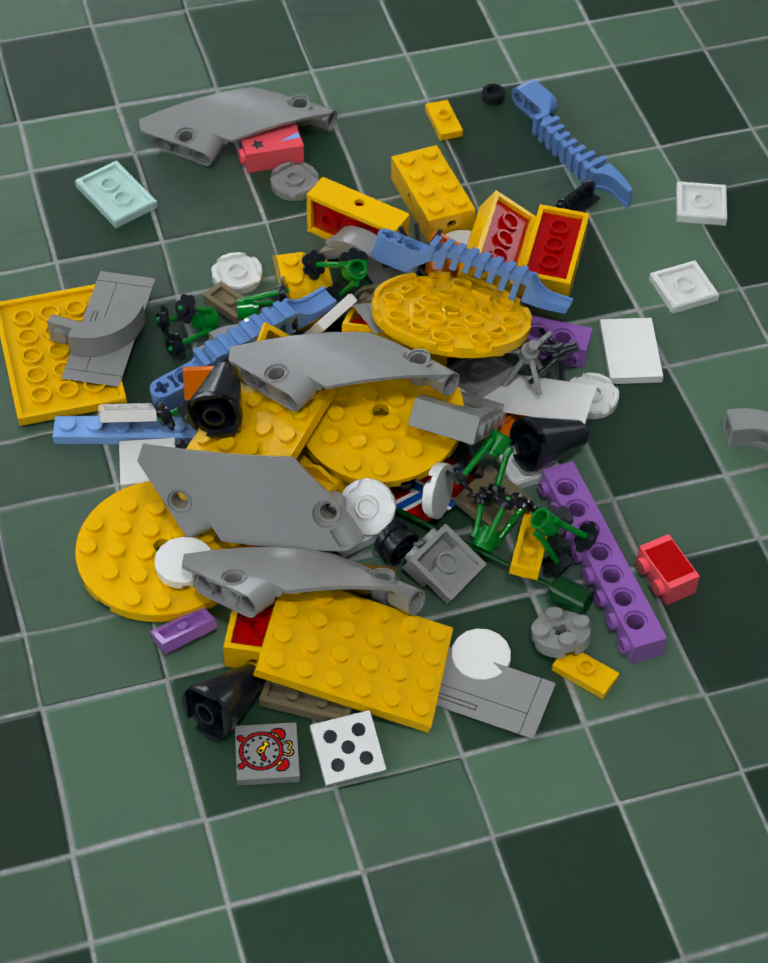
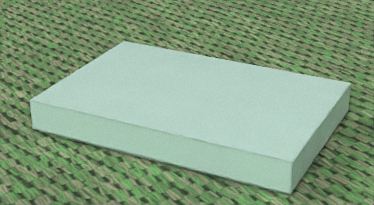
(116, 194)

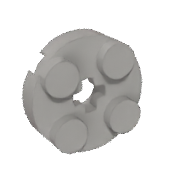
(573, 628)

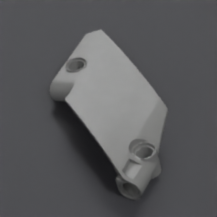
(203, 125)
(299, 365)
(236, 488)
(254, 576)

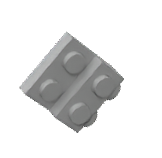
(443, 563)

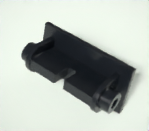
(581, 198)

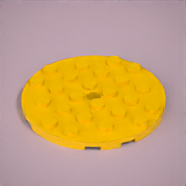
(450, 315)
(362, 446)
(119, 552)

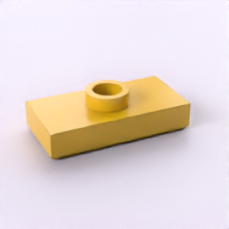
(443, 120)
(586, 673)

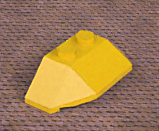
(300, 285)

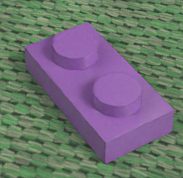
(183, 630)

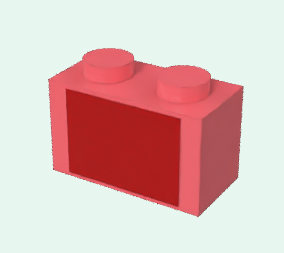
(667, 569)

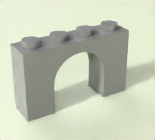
(462, 423)

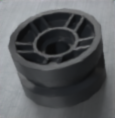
(395, 542)

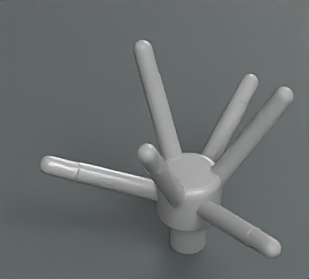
(528, 354)

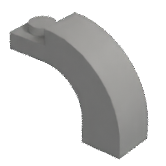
(363, 241)
(99, 336)
(746, 428)

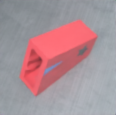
(271, 148)

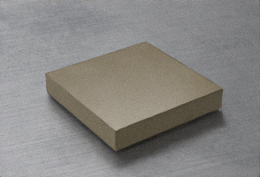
(491, 511)

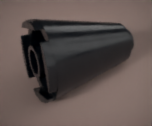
(217, 402)
(545, 440)
(222, 700)

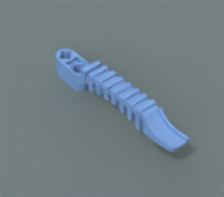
(538, 105)
(407, 254)
(305, 310)

